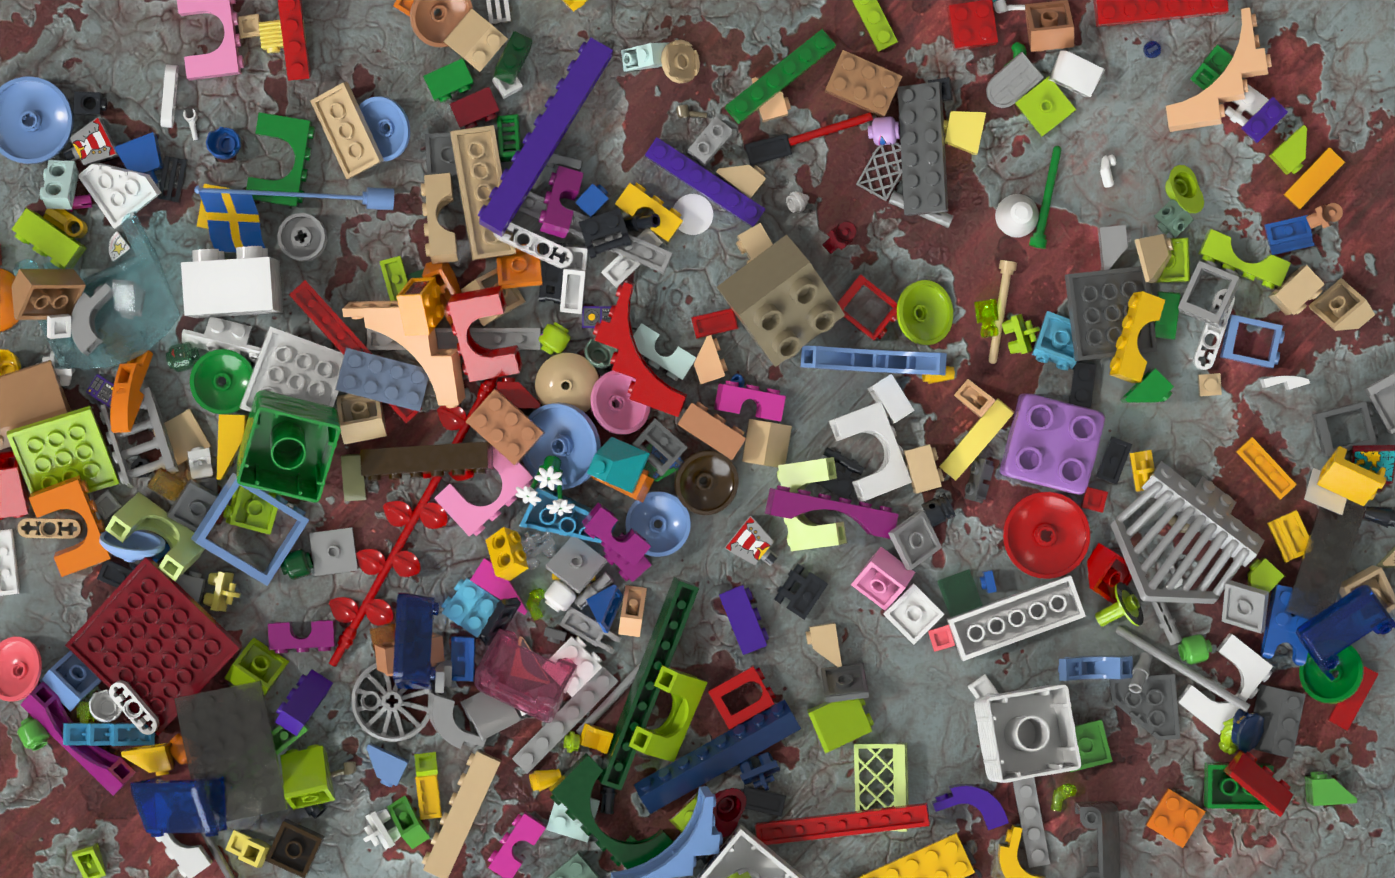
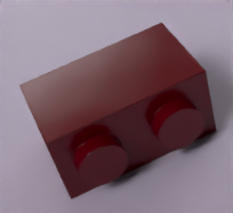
(475, 108)

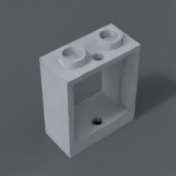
(1202, 314)

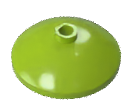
(933, 310)

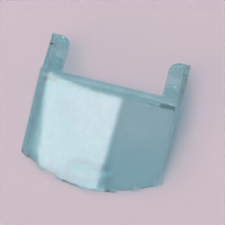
(121, 336)

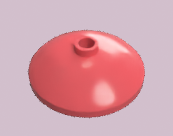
(18, 655)

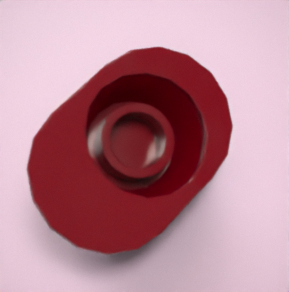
(728, 810)

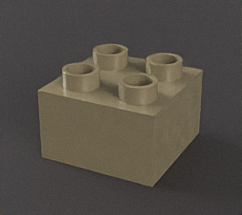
(781, 300)

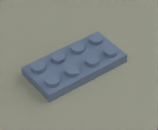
(382, 379)

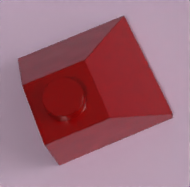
(1105, 571)

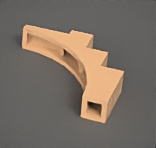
(1205, 108)

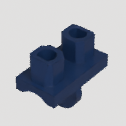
(768, 767)

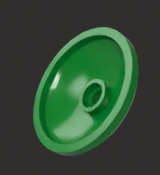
(205, 376)
(1342, 687)

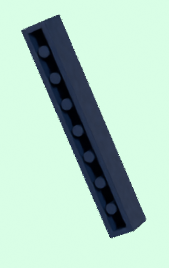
(717, 756)

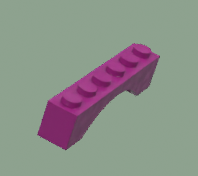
(789, 505)
(105, 767)

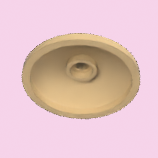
(569, 368)

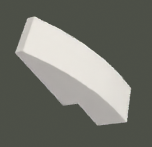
(574, 280)

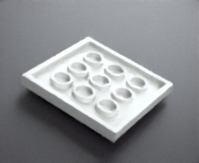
(294, 369)

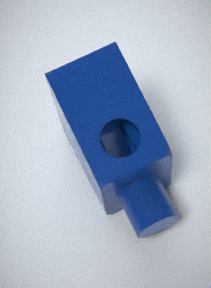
(142, 155)

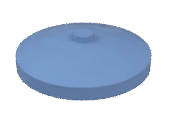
(33, 120)
(567, 436)

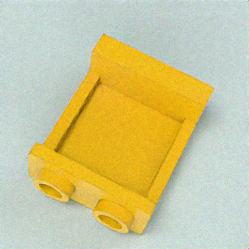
(1350, 479)

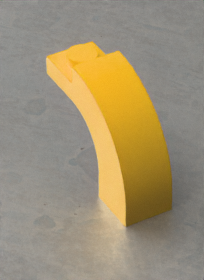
(1008, 856)

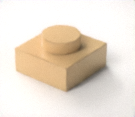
(1209, 384)

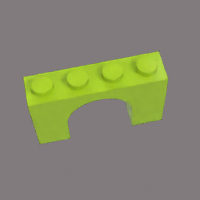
(668, 738)

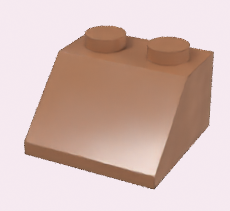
(1049, 25)

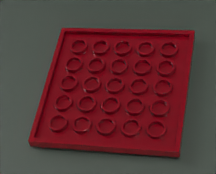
(154, 642)

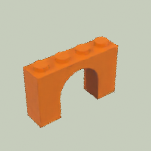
(73, 495)

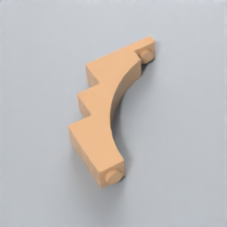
(441, 365)

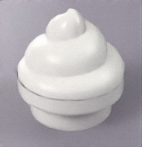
(797, 201)

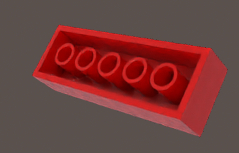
(1139, 11)

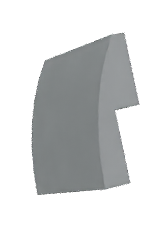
(489, 714)

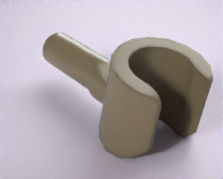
(683, 112)
(349, 768)

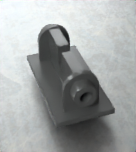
(975, 488)

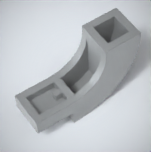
(84, 317)
(441, 716)

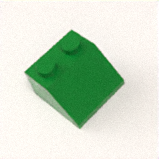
(1151, 389)

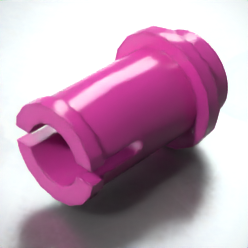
(81, 202)

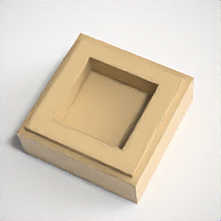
(249, 26)

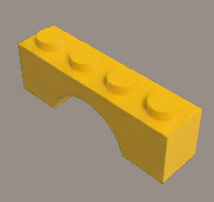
(1128, 362)

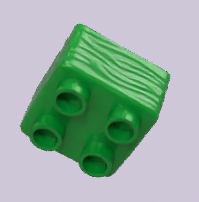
(288, 446)

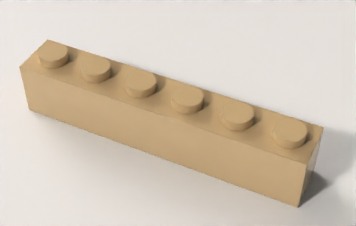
(461, 815)

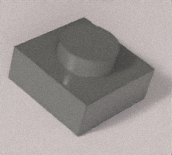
(555, 635)

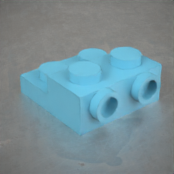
(1055, 342)
(470, 606)

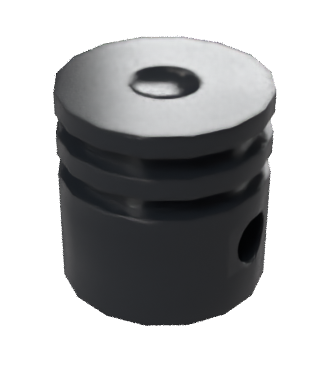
(938, 510)

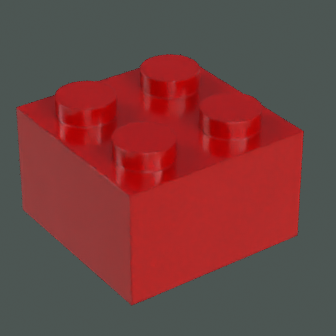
(972, 24)

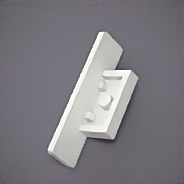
(224, 335)

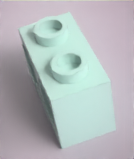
(63, 185)

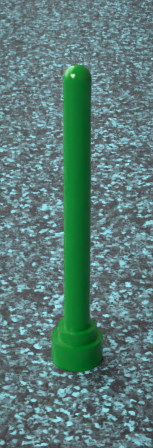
(1039, 239)

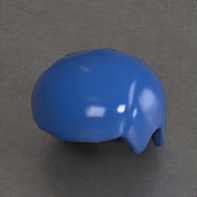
(223, 143)

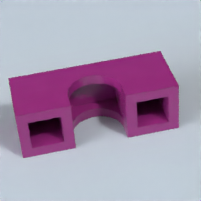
(555, 217)
(629, 547)
(321, 636)

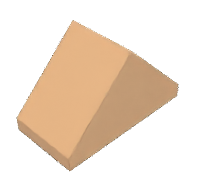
(974, 398)

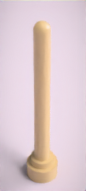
(1007, 269)

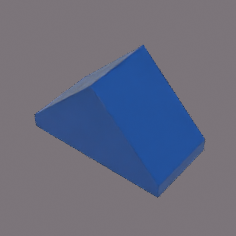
(605, 606)

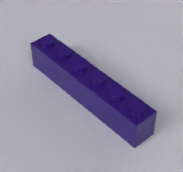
(704, 182)

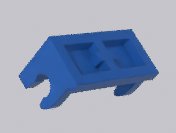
(463, 658)

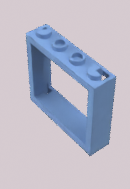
(217, 508)

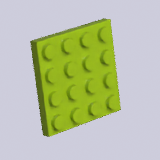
(63, 449)

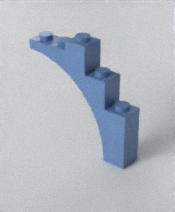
(873, 360)
(697, 839)

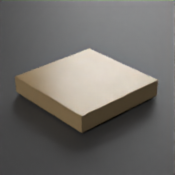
(185, 435)

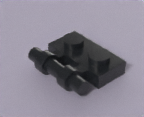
(843, 484)
(807, 594)

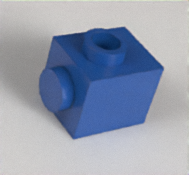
(592, 200)

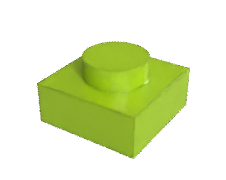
(426, 764)

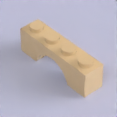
(438, 193)

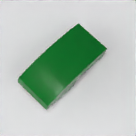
(1211, 67)
(1167, 325)

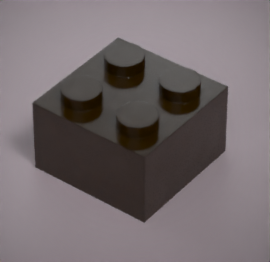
(294, 848)

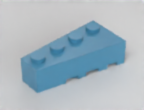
(567, 525)

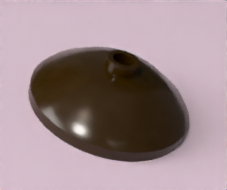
(715, 492)

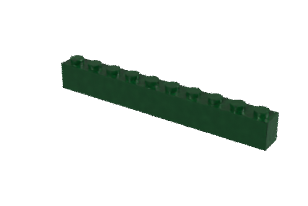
(643, 692)

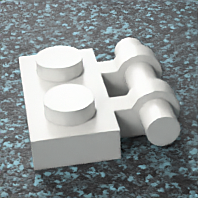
(1251, 104)

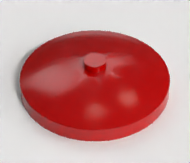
(1046, 535)

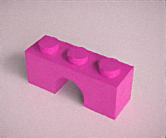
(768, 404)
(526, 829)

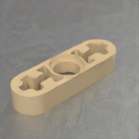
(34, 533)

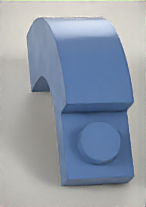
(1095, 667)

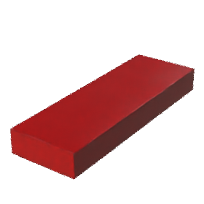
(1346, 711)

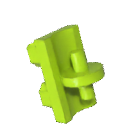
(1017, 325)

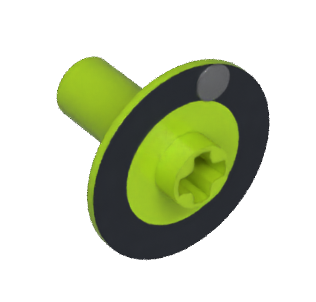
(1126, 605)

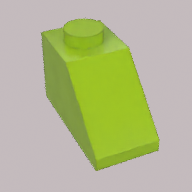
(1291, 152)
(1263, 575)

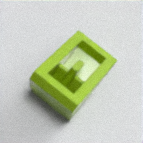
(89, 861)

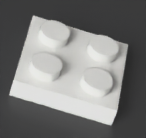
(913, 613)

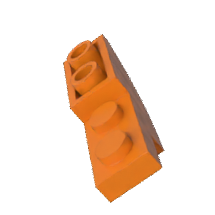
(126, 392)

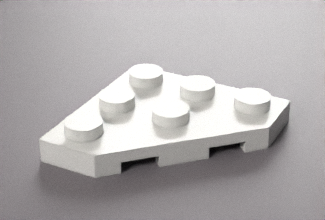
(118, 190)

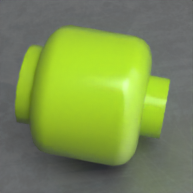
(554, 338)

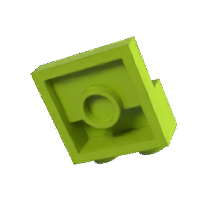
(251, 511)

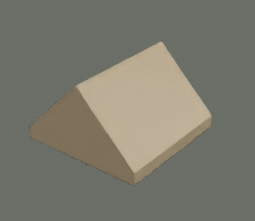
(766, 443)

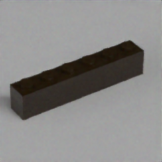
(426, 460)

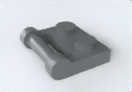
(664, 442)

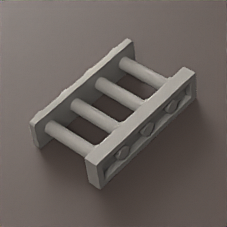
(161, 441)

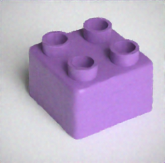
(1052, 443)

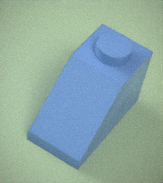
(387, 765)

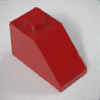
(517, 393)

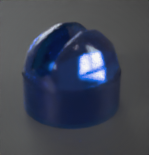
(1154, 54)

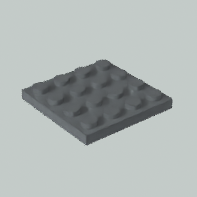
(1098, 308)

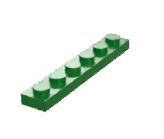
(780, 76)

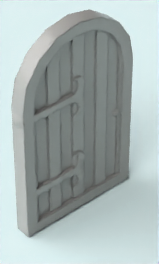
(1012, 82)

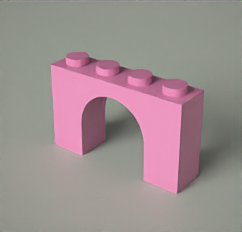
(226, 58)
(472, 517)

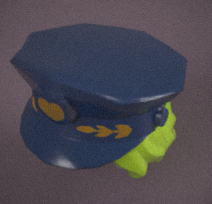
(1241, 732)

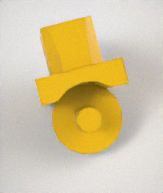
(1142, 467)

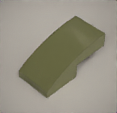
(353, 482)

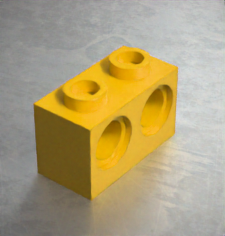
(507, 553)

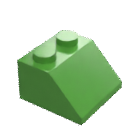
(1326, 790)

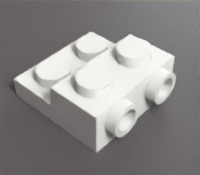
(586, 663)

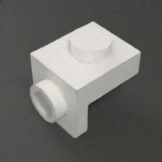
(200, 463)

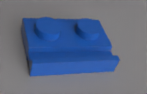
(1289, 235)

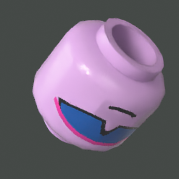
(884, 131)

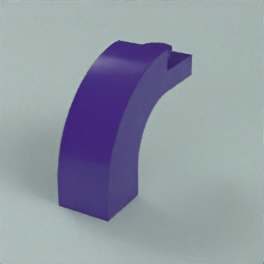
(978, 797)

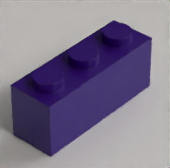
(744, 619)
(303, 701)

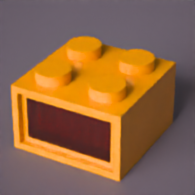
(420, 306)

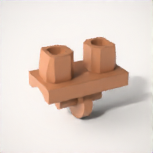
(1325, 215)

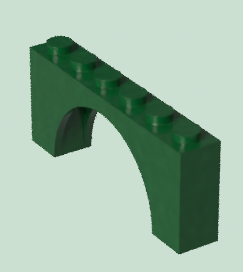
(575, 794)

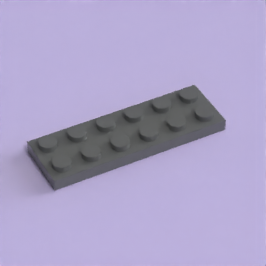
(923, 149)

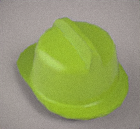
(1184, 189)

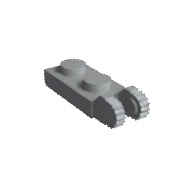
(587, 629)

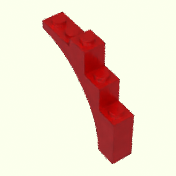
(617, 333)

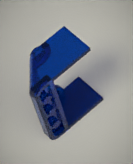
(1343, 625)
(414, 641)

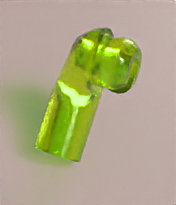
(533, 603)
(1061, 794)

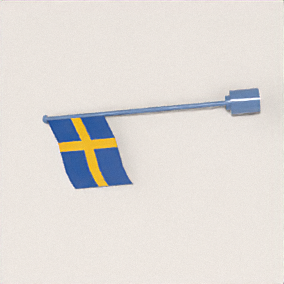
(236, 222)

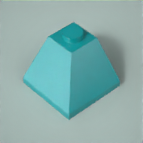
(618, 464)

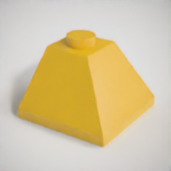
(151, 758)

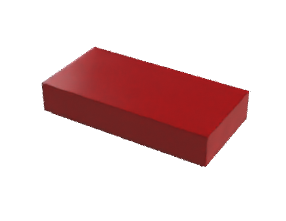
(714, 323)

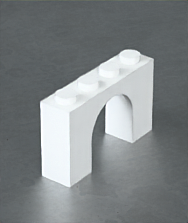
(893, 470)
(1252, 671)

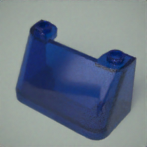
(181, 806)

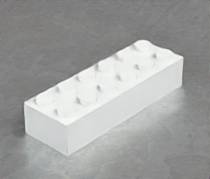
(1016, 617)

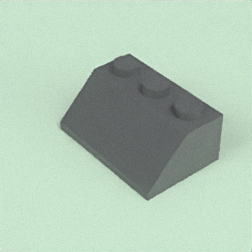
(1282, 719)

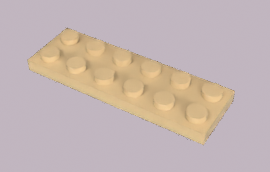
(478, 174)

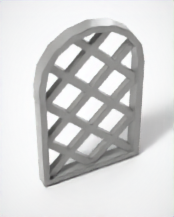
(871, 190)

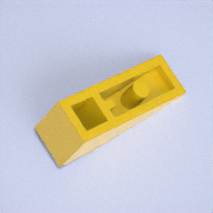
(229, 440)

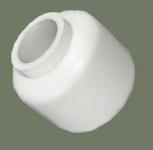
(559, 596)

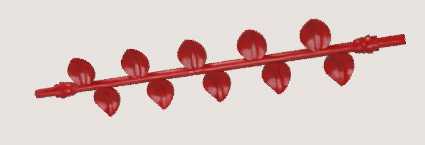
(399, 515)

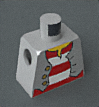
(92, 144)
(752, 543)

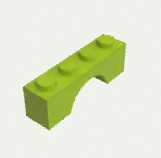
(1218, 248)

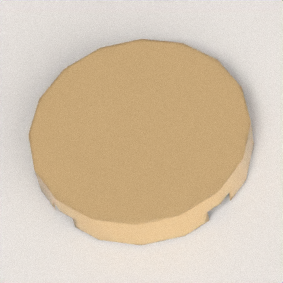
(680, 61)

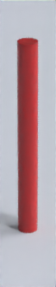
(830, 129)

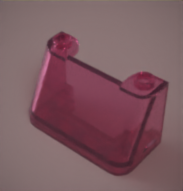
(523, 677)

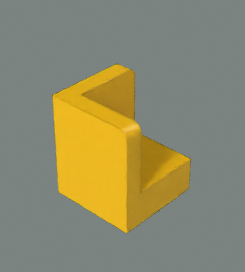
(596, 738)

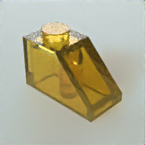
(167, 484)

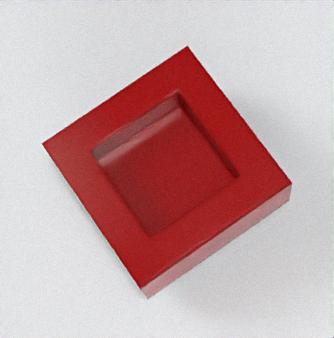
(1094, 499)

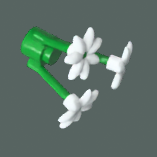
(549, 474)

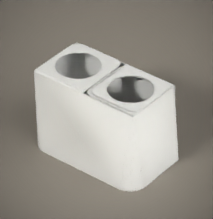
(1076, 73)

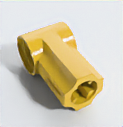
(64, 220)

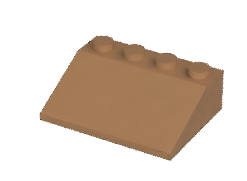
(30, 397)

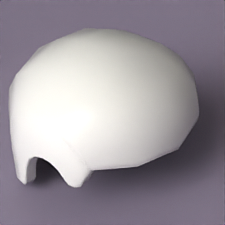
(103, 707)

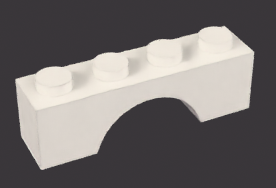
(190, 858)

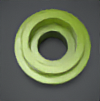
(572, 742)

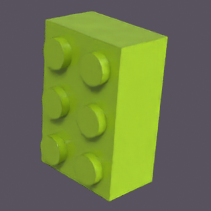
(48, 239)

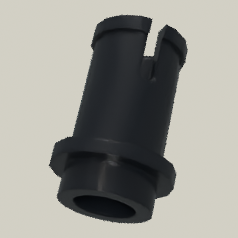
(608, 799)

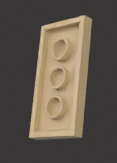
(346, 130)

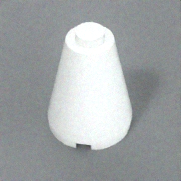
(1017, 215)

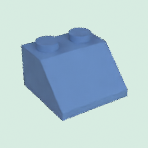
(71, 680)

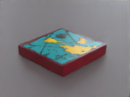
(1374, 457)

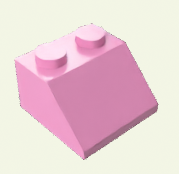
(883, 578)

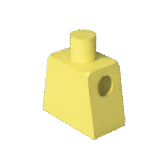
(964, 130)

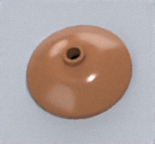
(435, 28)

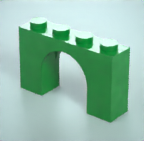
(297, 134)

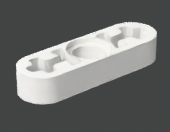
(169, 96)
(128, 691)

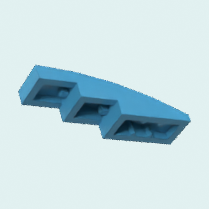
(105, 734)

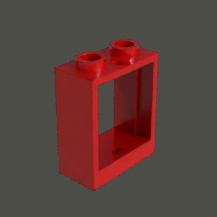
(846, 298)

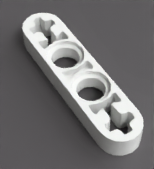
(531, 247)
(1213, 330)

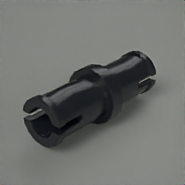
(641, 222)

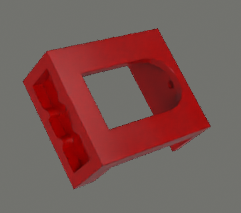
(748, 675)

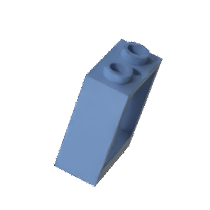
(1230, 336)

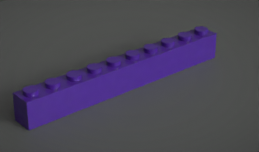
(545, 137)

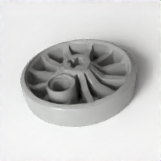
(382, 701)

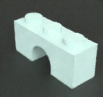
(676, 364)

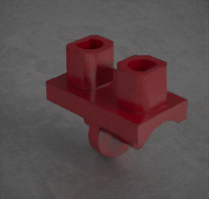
(840, 236)

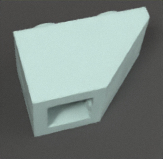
(642, 56)

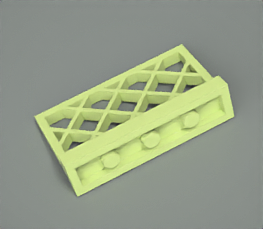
(899, 771)

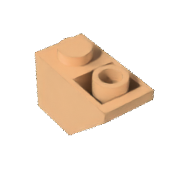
(708, 364)

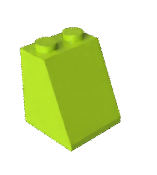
(840, 722)
(307, 777)

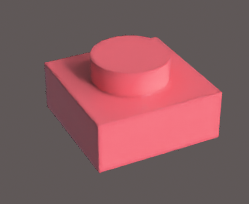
(941, 638)

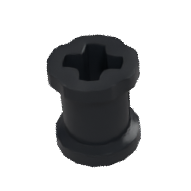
(138, 462)

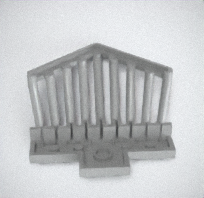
(1206, 512)

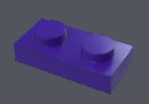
(1264, 119)

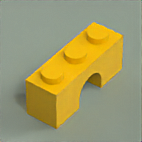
(635, 199)

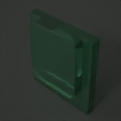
(959, 593)

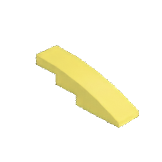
(976, 439)

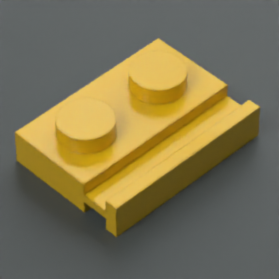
(1289, 535)

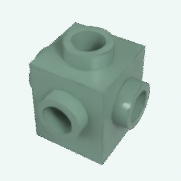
(1173, 218)

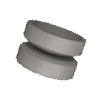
(290, 233)

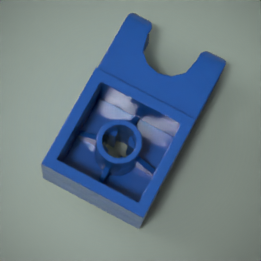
(1282, 627)

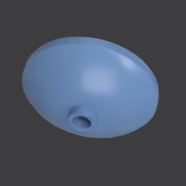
(380, 112)
(674, 520)

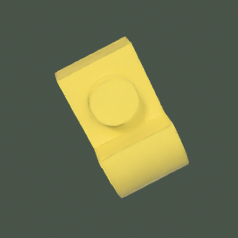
(248, 849)

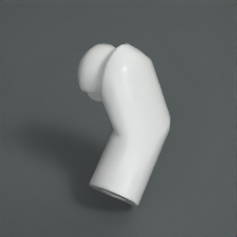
(1105, 170)

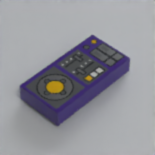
(594, 314)
(101, 390)

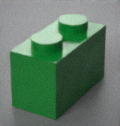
(449, 80)

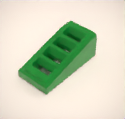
(507, 156)

